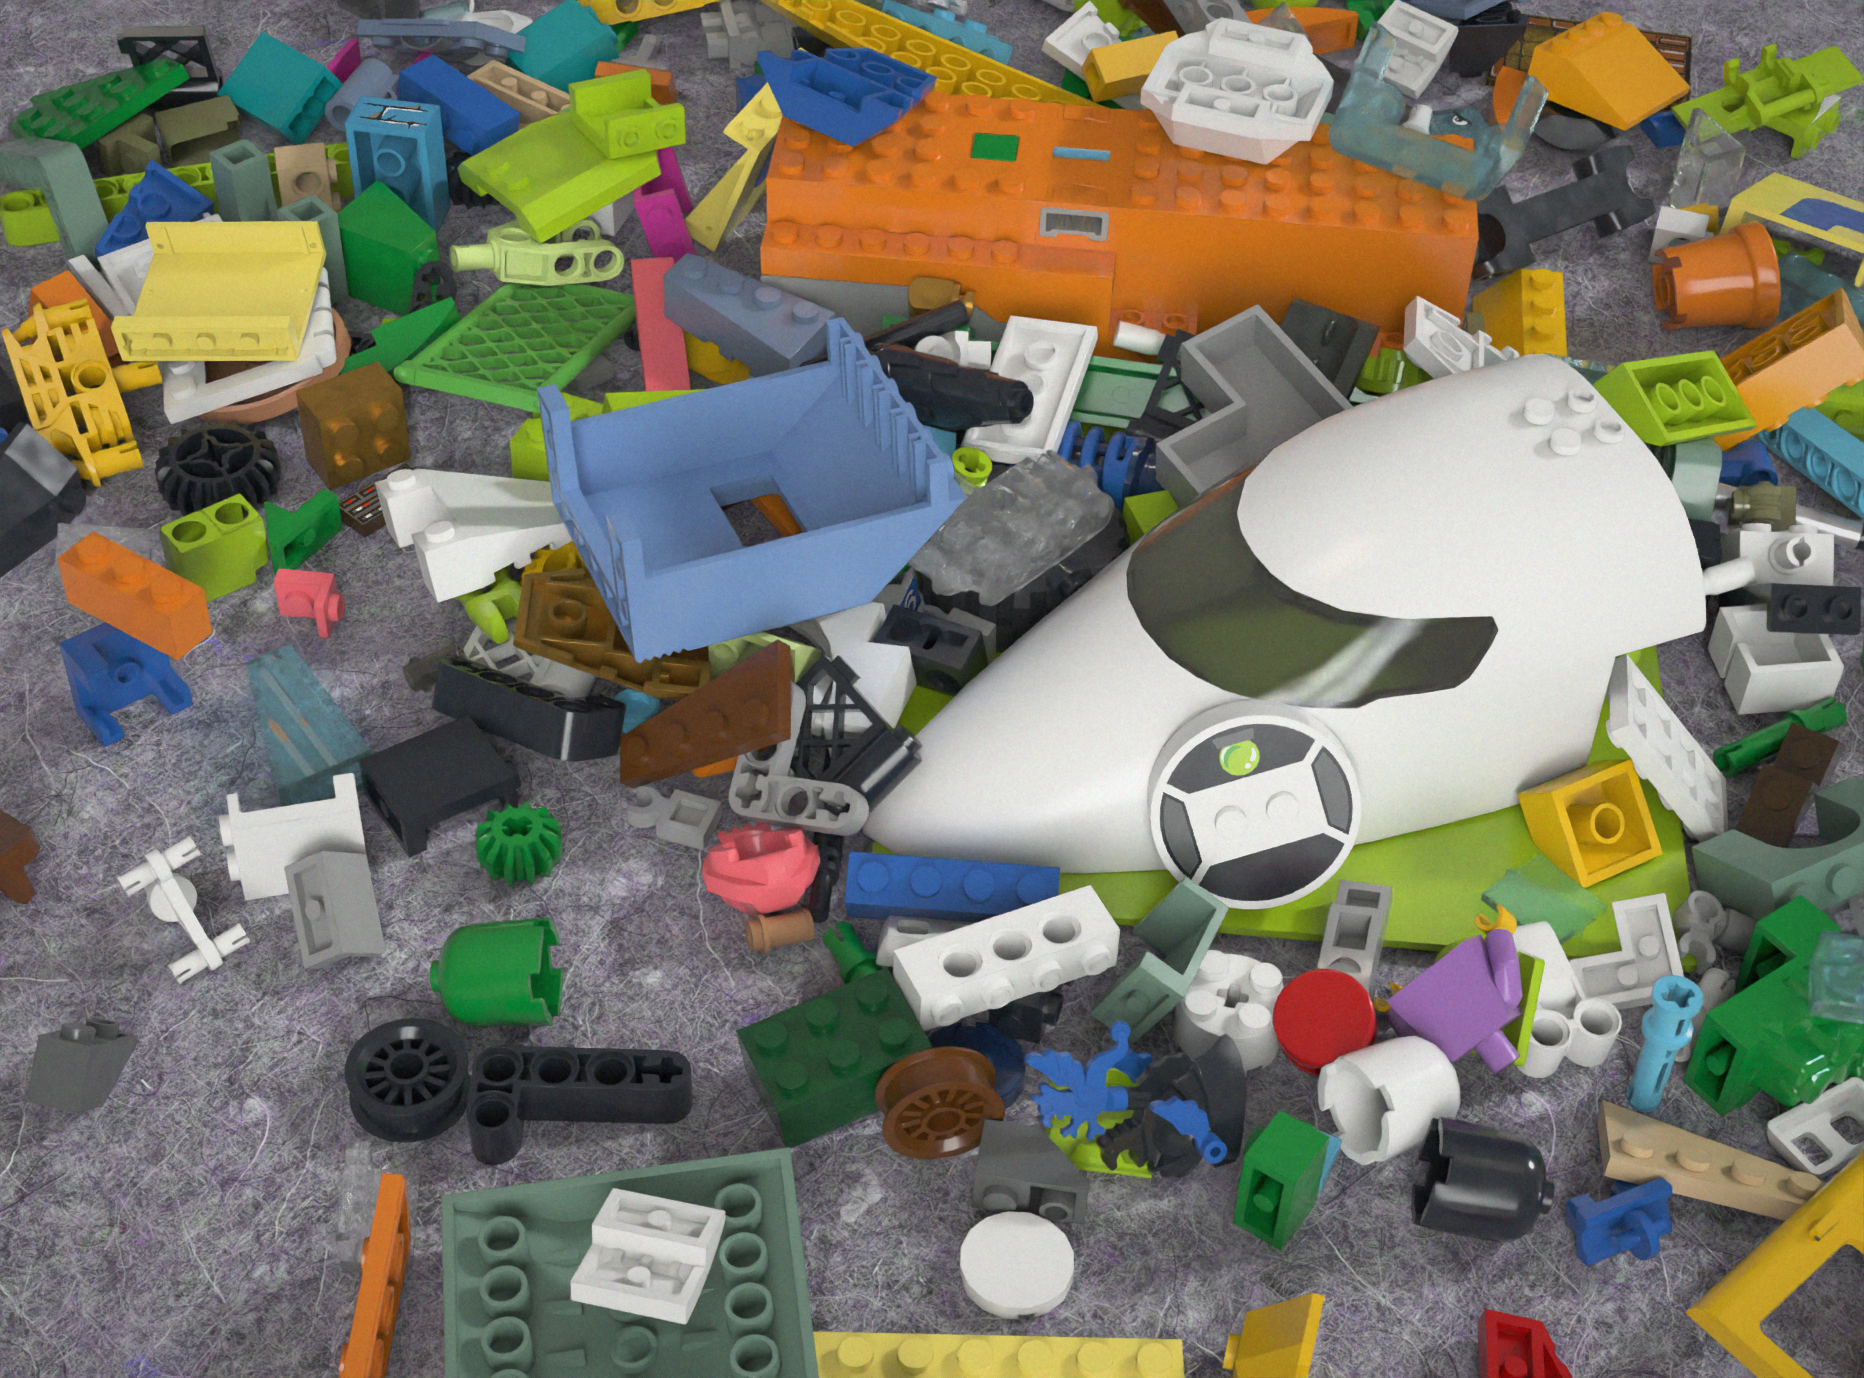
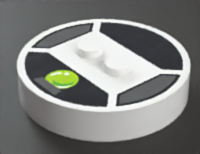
(1254, 803)

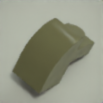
(129, 146)

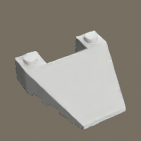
(468, 524)

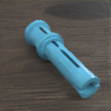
(1665, 1031)

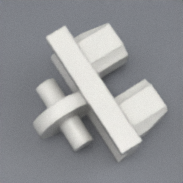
(958, 348)

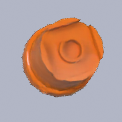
(1720, 281)

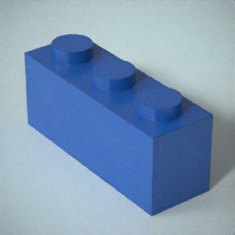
(468, 112)

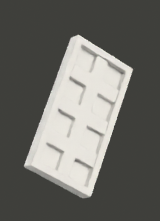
(1665, 752)

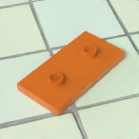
(381, 1285)

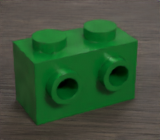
(1279, 1178)

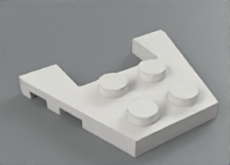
(1443, 348)

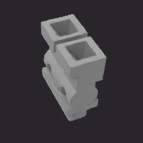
(743, 30)

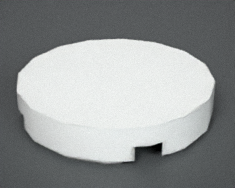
(1016, 1265)

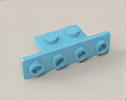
(942, 23)

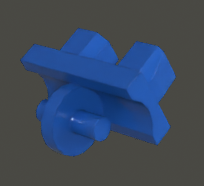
(1627, 1220)

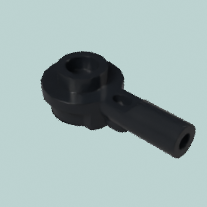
(1069, 577)

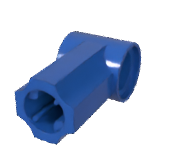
(1747, 465)

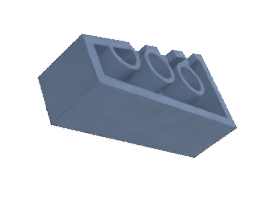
(744, 316)

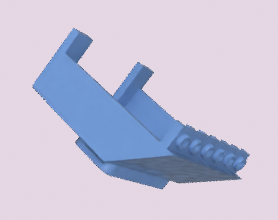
(651, 479)

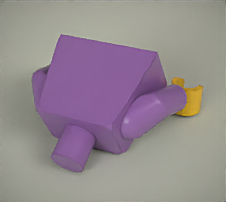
(1465, 997)

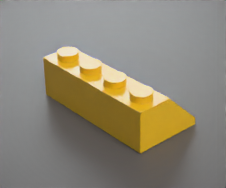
(1525, 312)

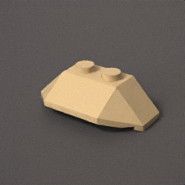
(523, 93)

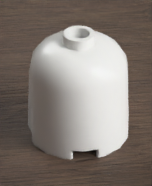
(1388, 1096)

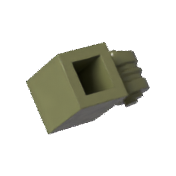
(1762, 504)

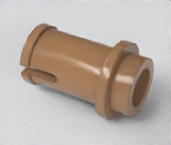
(778, 930)

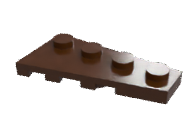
(718, 721)

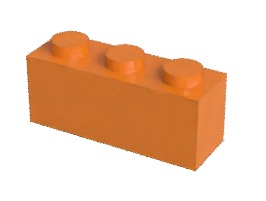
(135, 595)

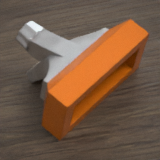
(662, 82)

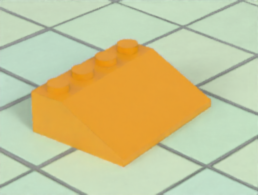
(1606, 72)
(1796, 364)

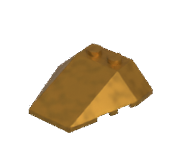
(570, 624)

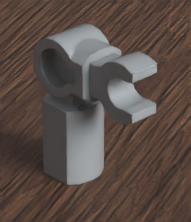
(1701, 921)

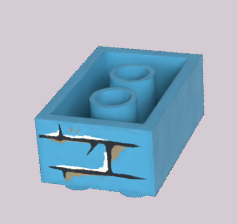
(402, 149)

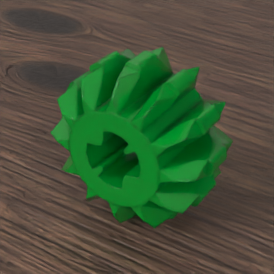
(518, 843)

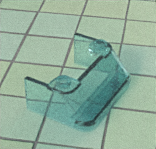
(1370, 132)

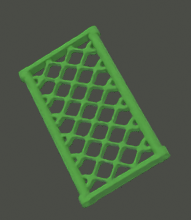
(432, 372)

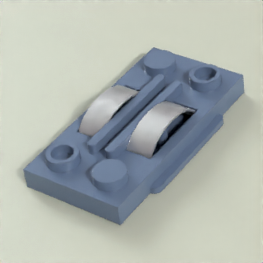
(441, 37)

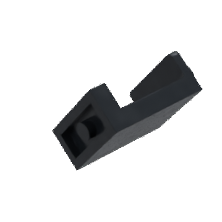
(1802, 607)
(436, 779)

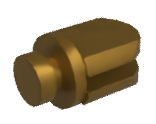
(931, 293)

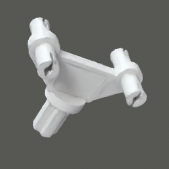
(173, 900)

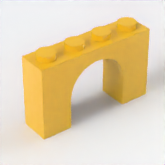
(1123, 66)

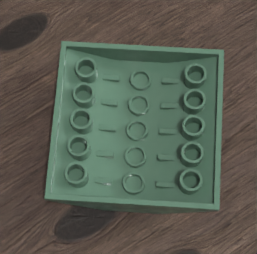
(521, 1244)

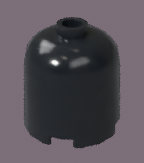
(1480, 1182)

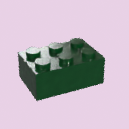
(825, 1056)

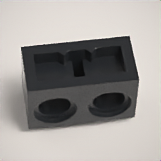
(941, 651)

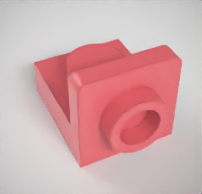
(310, 596)

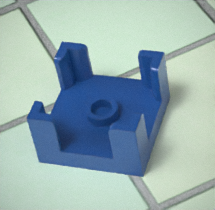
(113, 671)

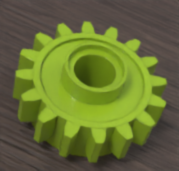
(1390, 373)

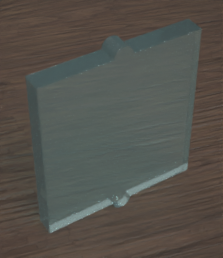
(1545, 893)

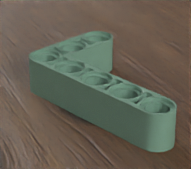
(67, 185)
(1694, 473)

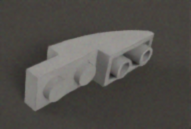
(1356, 931)

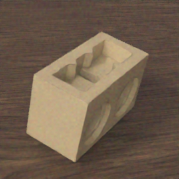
(298, 159)

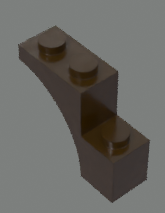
(1788, 787)

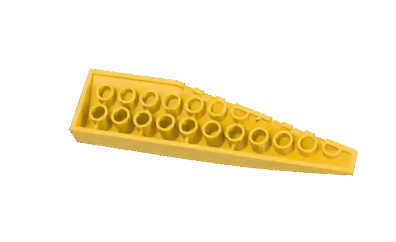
(956, 67)

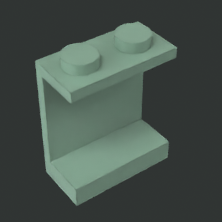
(1182, 931)

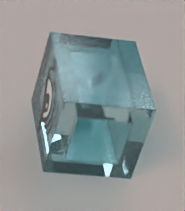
(1461, 121)

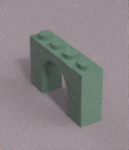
(247, 195)
(1765, 877)

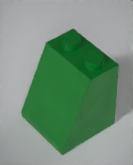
(384, 248)

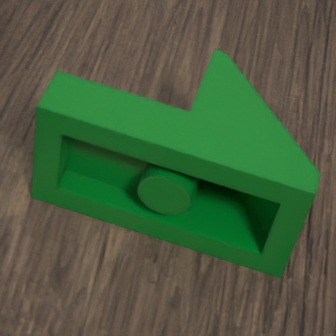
(302, 533)

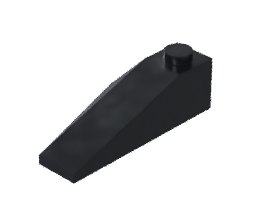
(35, 495)

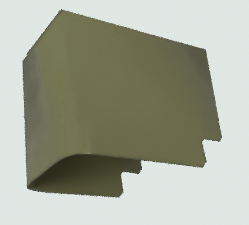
(197, 129)

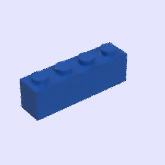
(942, 887)

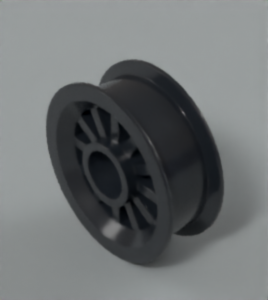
(408, 1080)

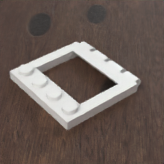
(190, 396)

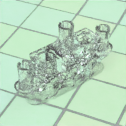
(1014, 528)

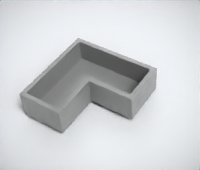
(1257, 398)

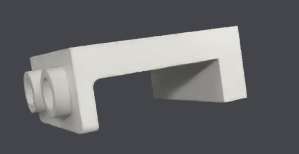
(283, 835)

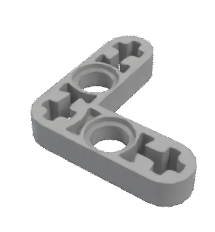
(779, 788)

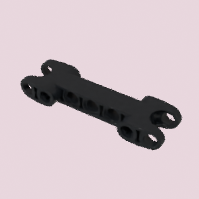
(1596, 196)

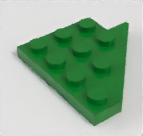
(98, 105)

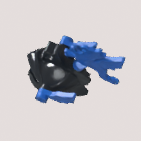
(1178, 1103)

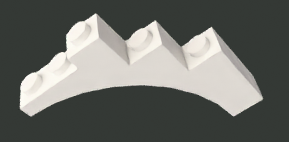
(883, 669)

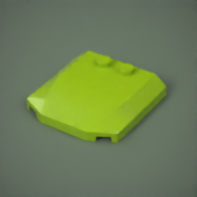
(554, 175)

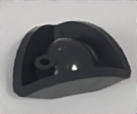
(1571, 128)

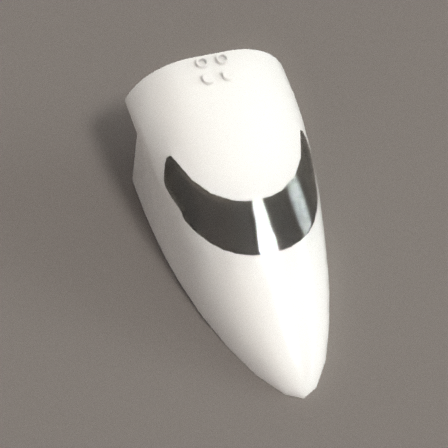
(1405, 572)

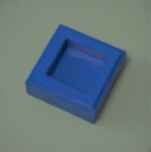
(1663, 129)

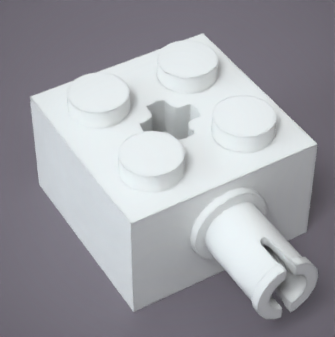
(1783, 555)

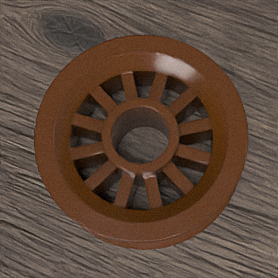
(938, 1102)

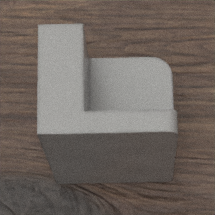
(334, 908)

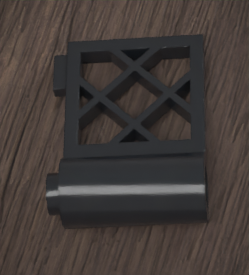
(203, 81)
(1155, 420)
(873, 761)

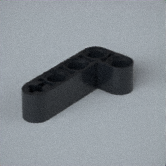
(528, 713)
(571, 1086)

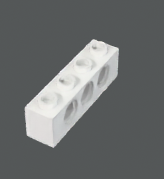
(1006, 957)

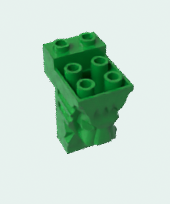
(1766, 1031)

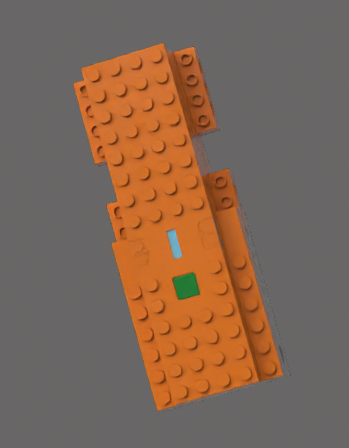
(1102, 224)

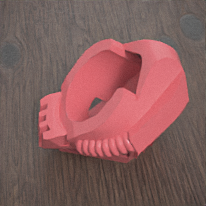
(761, 867)

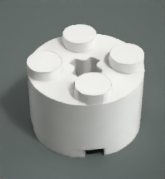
(1234, 999)

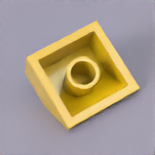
(1592, 821)

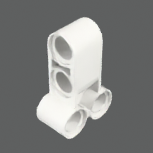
(1563, 1010)

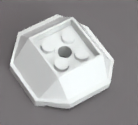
(1238, 90)

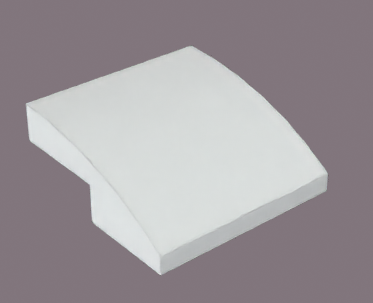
(1419, 49)
(648, 1256)

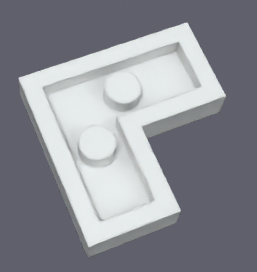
(1646, 955)

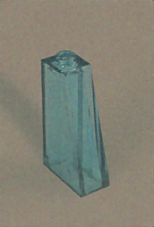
(301, 729)

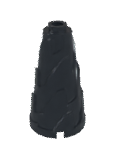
(952, 393)

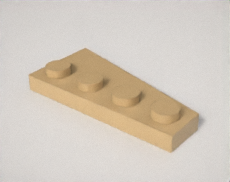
(1646, 1149)

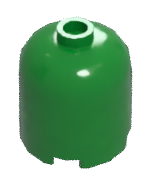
(500, 973)

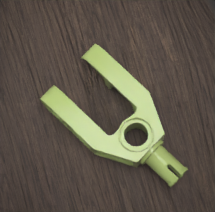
(520, 259)

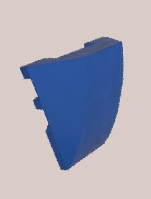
(846, 92)

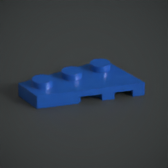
(155, 199)

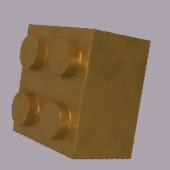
(353, 425)

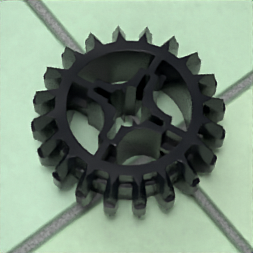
(215, 465)

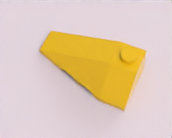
(1276, 1340)

